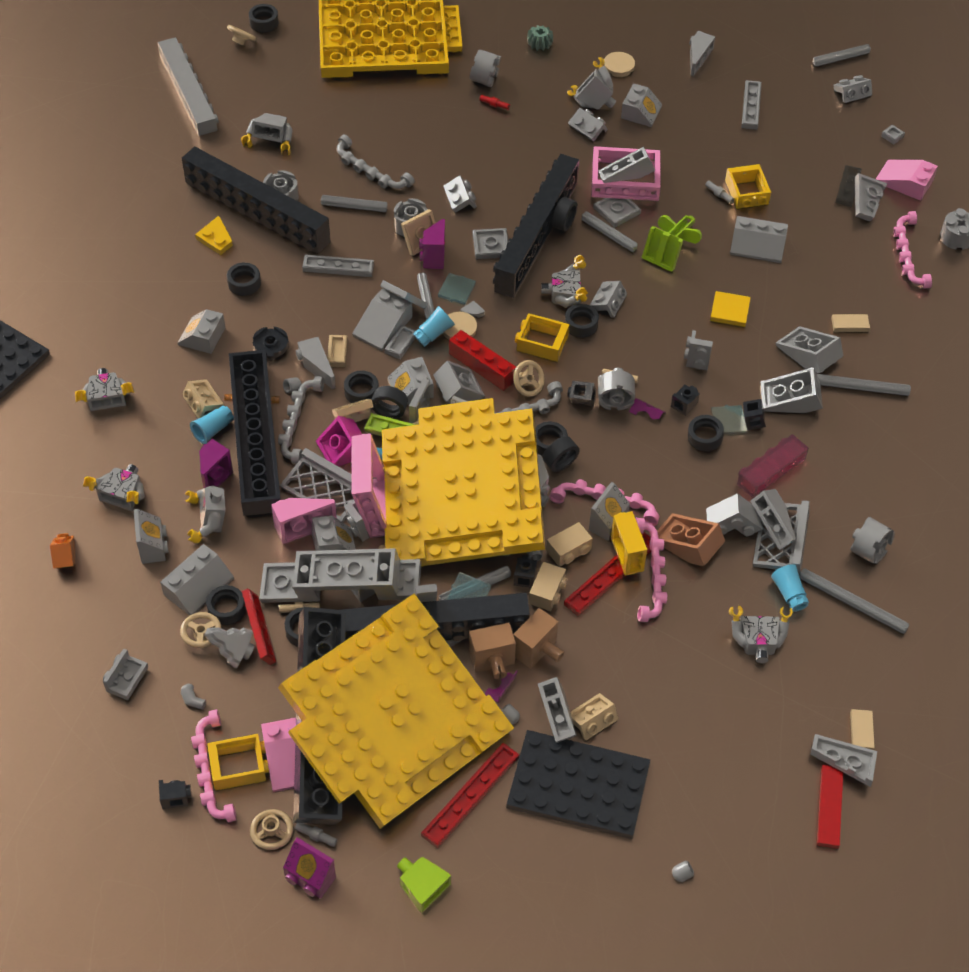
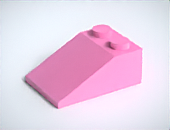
(908, 176)
(294, 516)
(280, 753)

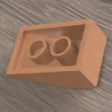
(691, 538)

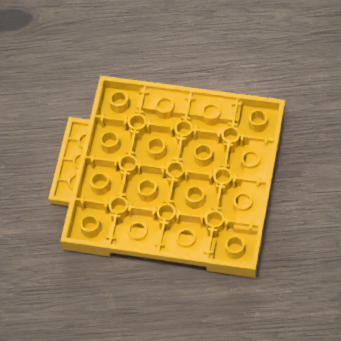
(387, 36)
(463, 484)
(391, 713)

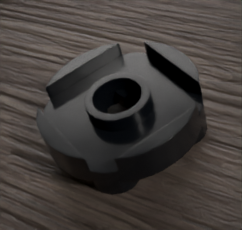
(275, 349)

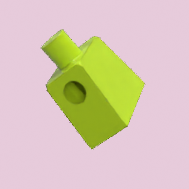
(423, 881)

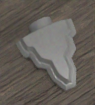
(232, 644)

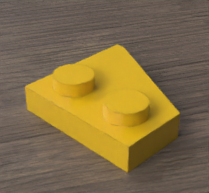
(215, 236)

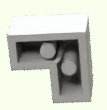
(735, 514)

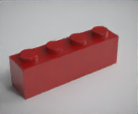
(482, 360)

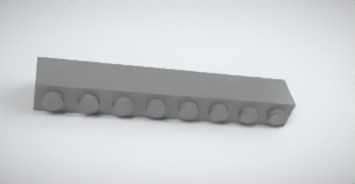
(188, 87)

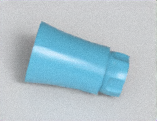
(433, 327)
(211, 424)
(790, 586)

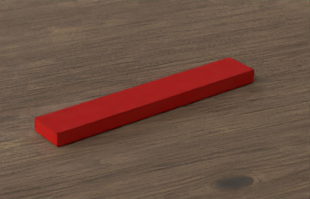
(598, 583)
(470, 795)

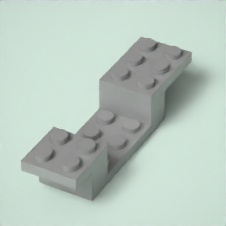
(340, 571)

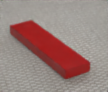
(259, 626)
(830, 807)

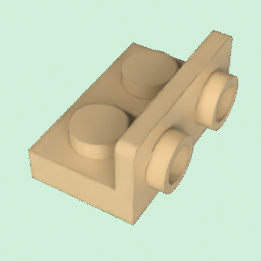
(201, 397)
(356, 411)
(594, 716)

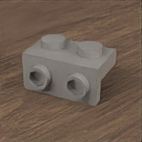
(854, 89)
(587, 124)
(459, 194)
(609, 297)
(698, 352)
(355, 521)
(124, 675)

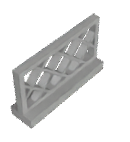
(322, 467)
(797, 548)

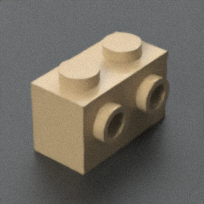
(569, 544)
(547, 586)

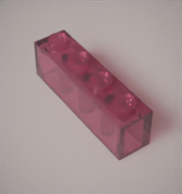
(772, 465)

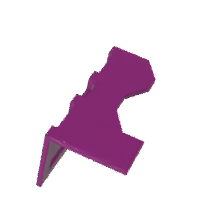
(640, 405)
(497, 693)

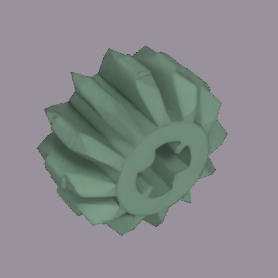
(540, 37)

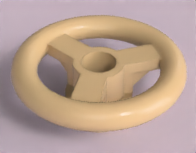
(240, 36)
(527, 378)
(200, 638)
(270, 819)

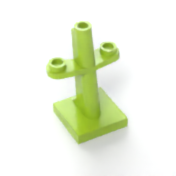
(665, 244)

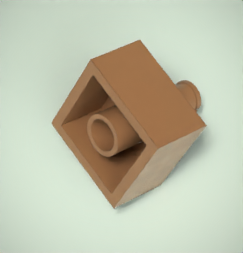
(537, 638)
(492, 649)

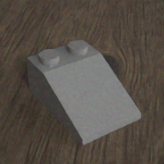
(383, 319)
(811, 348)
(792, 392)

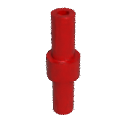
(494, 102)

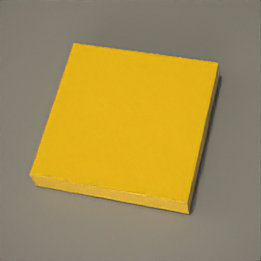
(730, 309)

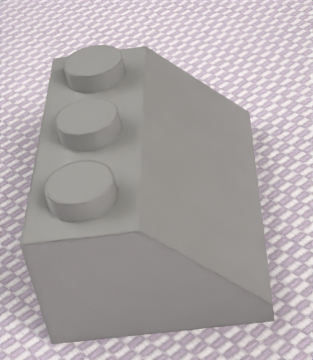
(759, 239)
(195, 579)

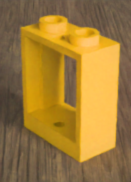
(753, 173)
(546, 326)
(628, 543)
(234, 746)

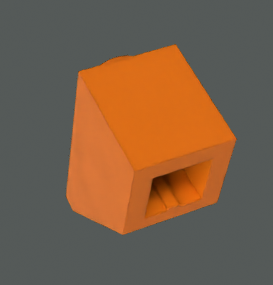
(63, 551)

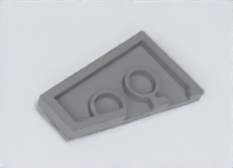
(867, 196)
(846, 757)

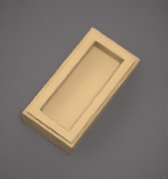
(850, 323)
(337, 350)
(862, 728)

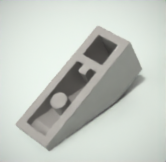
(701, 47)
(629, 167)
(315, 360)
(774, 516)
(557, 709)

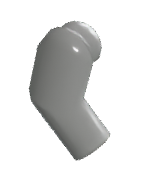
(190, 699)

